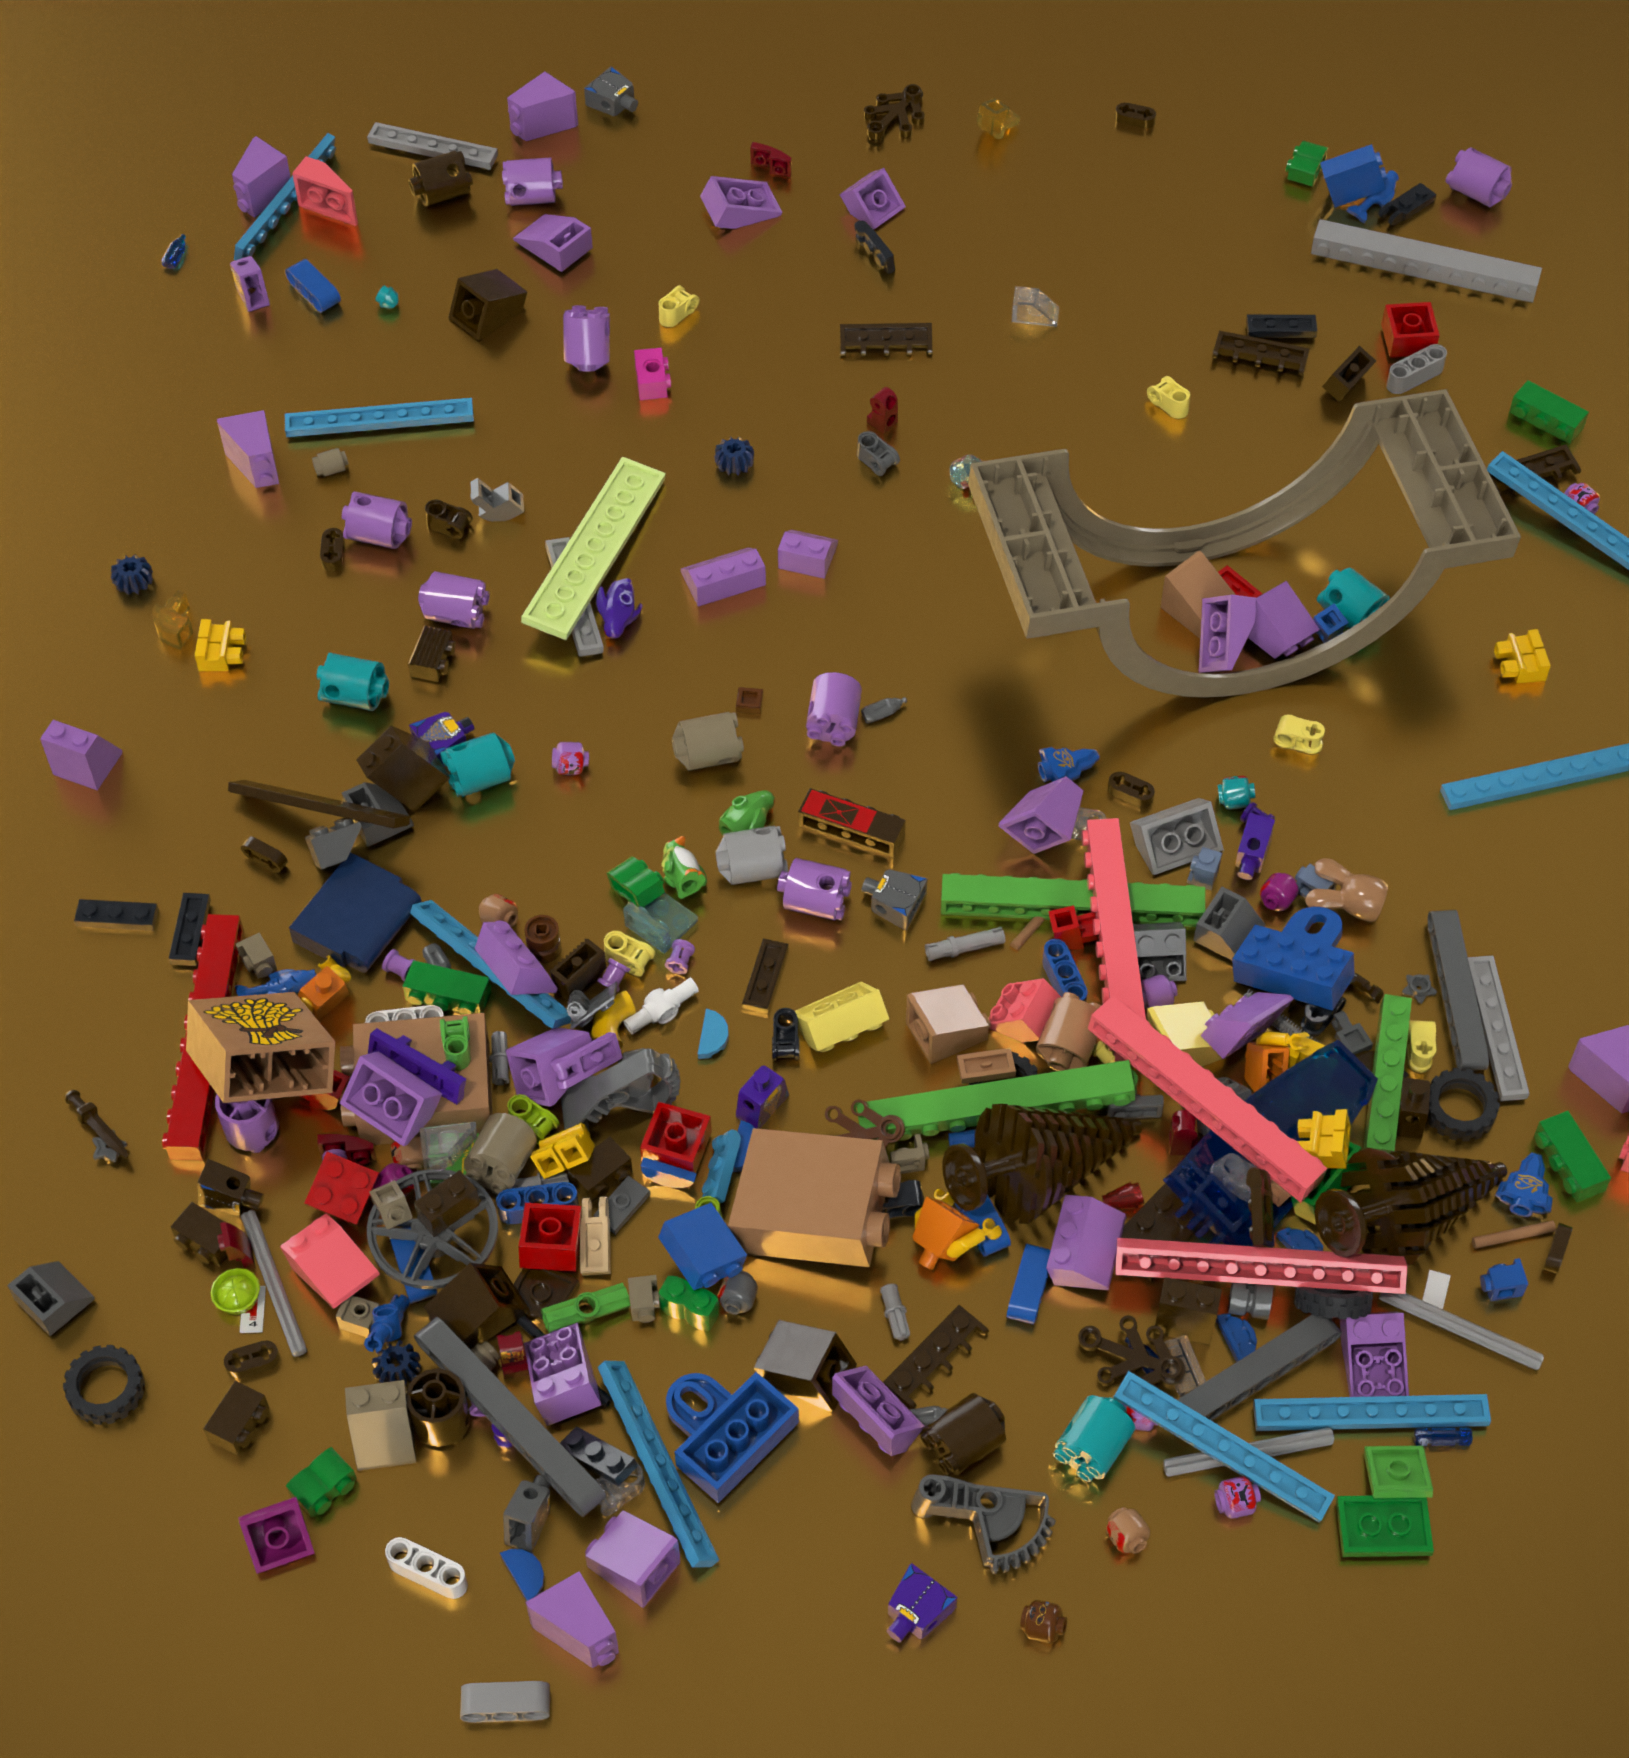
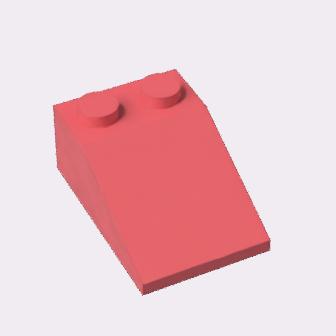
(324, 191)
(329, 1261)

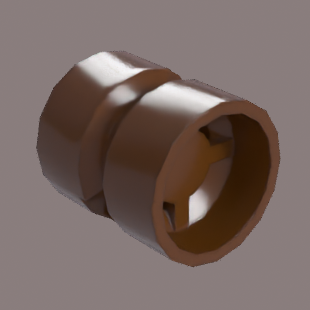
(543, 938)

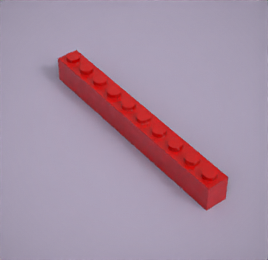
(193, 1094)

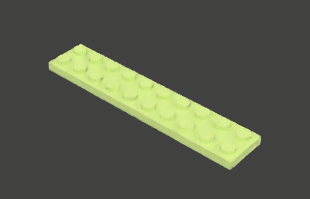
(593, 548)

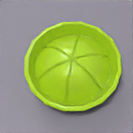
(235, 1291)

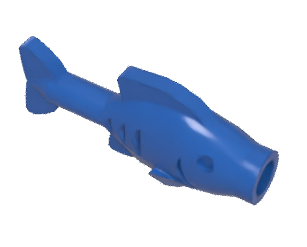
(1381, 198)
(280, 982)

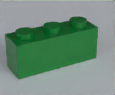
(1548, 412)
(446, 988)
(1572, 1156)
(1331, 1180)

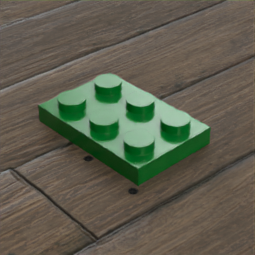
(1384, 1526)

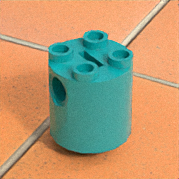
(1352, 595)
(352, 682)
(478, 764)
(1095, 1437)

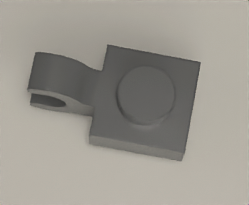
(1351, 1036)

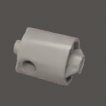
(751, 855)

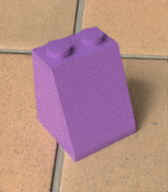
(542, 108)
(259, 176)
(250, 447)
(1281, 622)
(79, 754)
(1044, 815)
(532, 1063)
(1604, 1065)
(633, 1557)
(574, 1621)

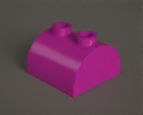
(276, 1535)

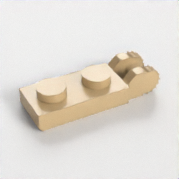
(595, 1239)

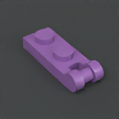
(587, 1060)

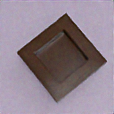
(749, 700)

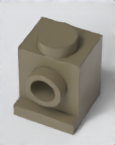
(256, 955)
(643, 1297)
(350, 1320)

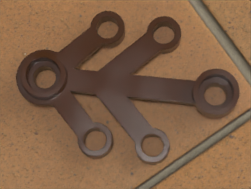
(879, 1131)

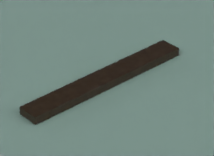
(319, 804)

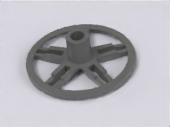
(433, 1246)

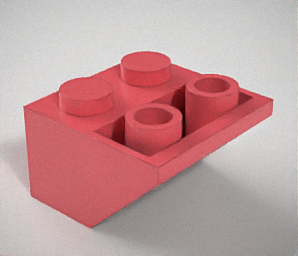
(1023, 1009)

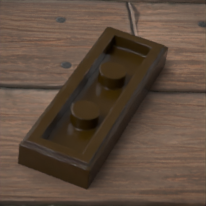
(765, 976)

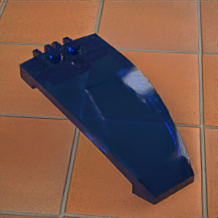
(1321, 1083)

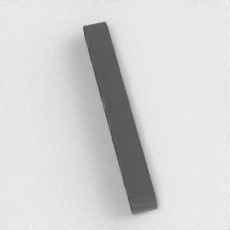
(511, 1417)

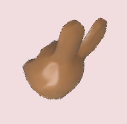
(1359, 893)

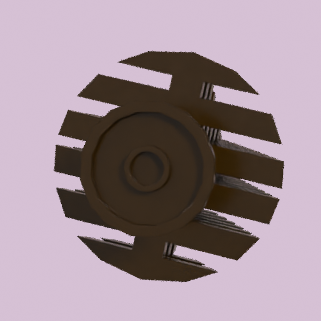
(1031, 1157)
(1409, 1198)

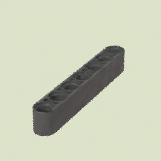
(1457, 990)
(1262, 1367)

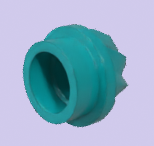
(387, 297)

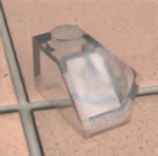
(1034, 307)
(445, 1144)

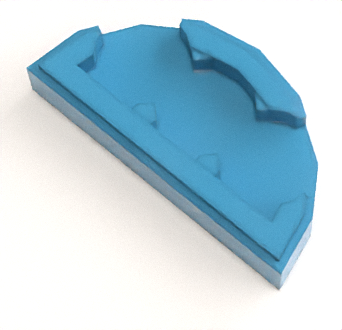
(713, 1035)

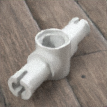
(661, 1006)

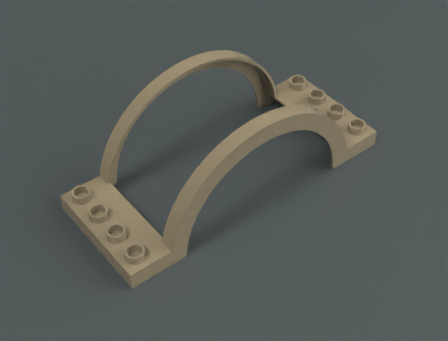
(1037, 516)

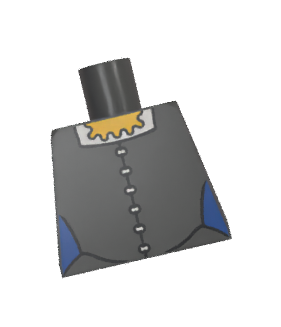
(610, 93)
(896, 896)
(527, 1514)

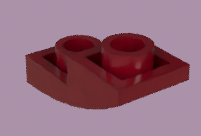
(771, 157)
(357, 1149)
(236, 1245)

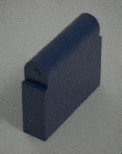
(354, 914)

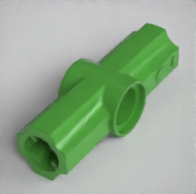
(602, 1301)

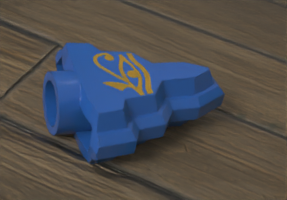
(1065, 763)
(1526, 1188)

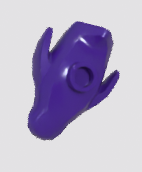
(617, 607)

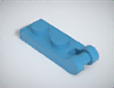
(721, 1165)

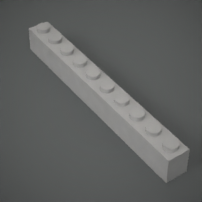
(1426, 260)

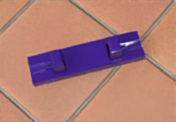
(399, 1051)

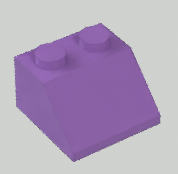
(873, 198)
(806, 553)

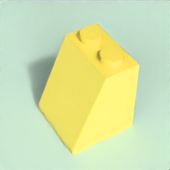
(1184, 1027)

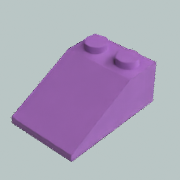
(738, 202)
(1224, 630)

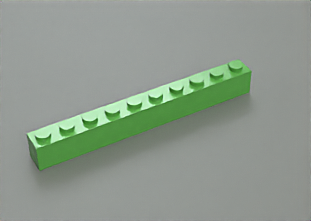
(1035, 897)
(961, 1106)

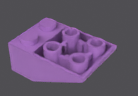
(556, 240)
(1375, 1355)
(561, 1374)

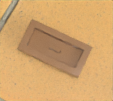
(986, 1065)

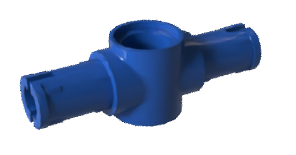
(386, 1323)

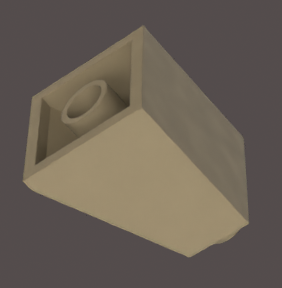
(380, 1425)

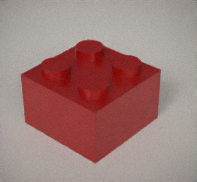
(1409, 328)
(676, 1137)
(341, 1188)
(550, 1237)

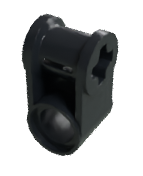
(1318, 1018)
(785, 1039)
(908, 1201)

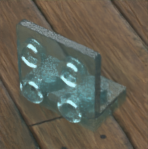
(659, 921)

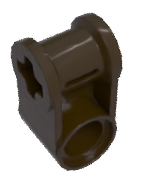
(446, 518)

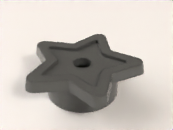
(1421, 981)
(103, 1152)

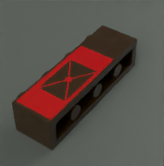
(851, 822)

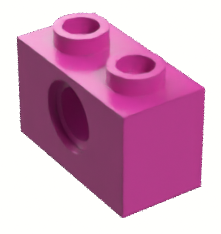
(651, 374)

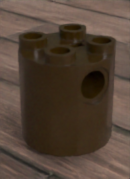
(433, 178)
(438, 1407)
(965, 1433)

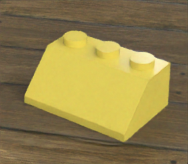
(841, 1016)

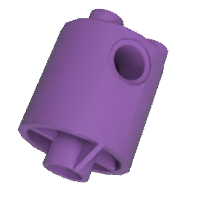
(1480, 177)
(530, 181)
(586, 337)
(376, 520)
(453, 600)
(833, 708)
(815, 889)
(248, 1123)

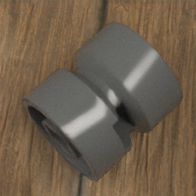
(1250, 1298)

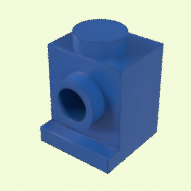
(1330, 622)
(1504, 1281)

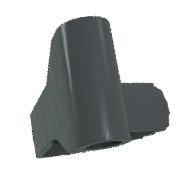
(622, 1086)
(961, 1500)

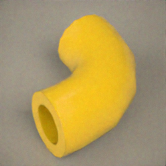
(613, 1017)

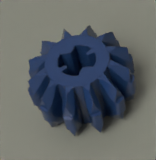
(734, 456)
(131, 574)
(399, 1354)

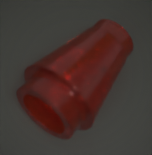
(1124, 1197)

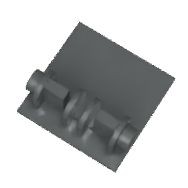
(582, 1009)

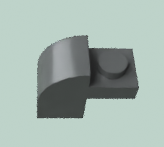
(497, 504)

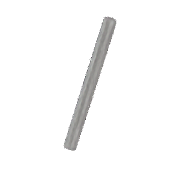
(274, 1283)
(1464, 1328)
(1271, 1447)

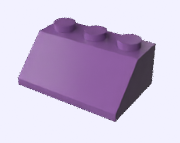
(725, 576)
(512, 960)
(1244, 1021)
(390, 1097)
(1085, 1243)
(876, 1409)

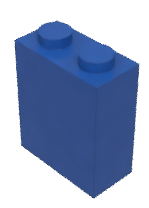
(1354, 175)
(702, 1246)

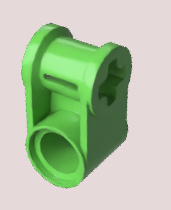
(456, 1038)

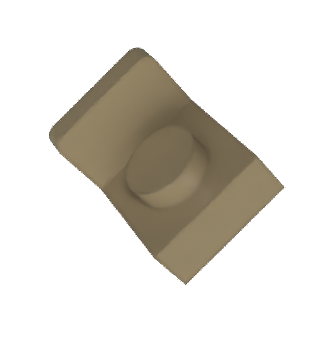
(911, 1159)
(391, 1204)

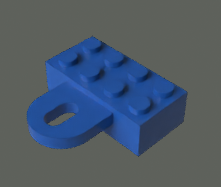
(1297, 961)
(730, 1432)

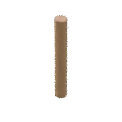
(1025, 934)
(1513, 1234)

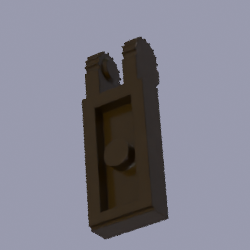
(1261, 1208)

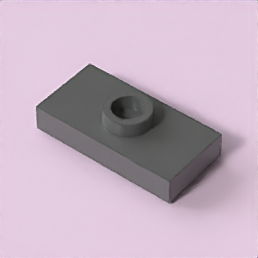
(1142, 1107)
(625, 1203)

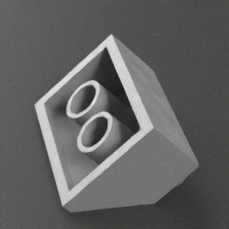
(1176, 835)

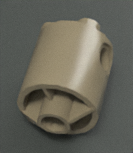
(707, 741)
(500, 1152)

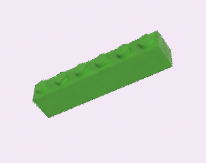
(1389, 1069)

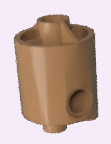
(1066, 1037)

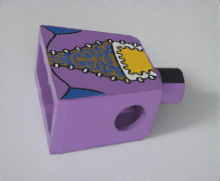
(249, 275)

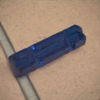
(1443, 1437)

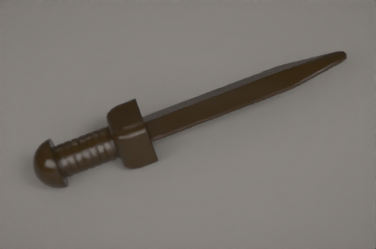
(88, 1113)

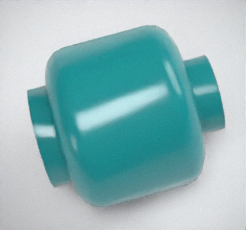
(1236, 792)

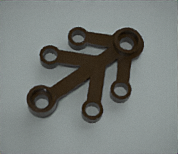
(911, 96)
(1135, 1357)

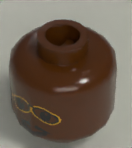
(1043, 1621)

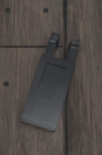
(1408, 204)
(873, 244)

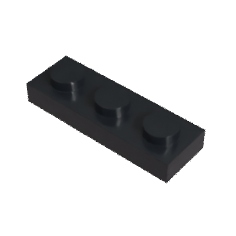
(1281, 326)
(116, 915)
(187, 933)
(599, 1456)

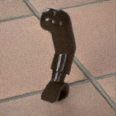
(1364, 986)

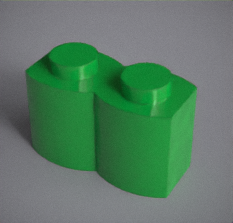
(1306, 163)
(636, 882)
(696, 1306)
(322, 1482)

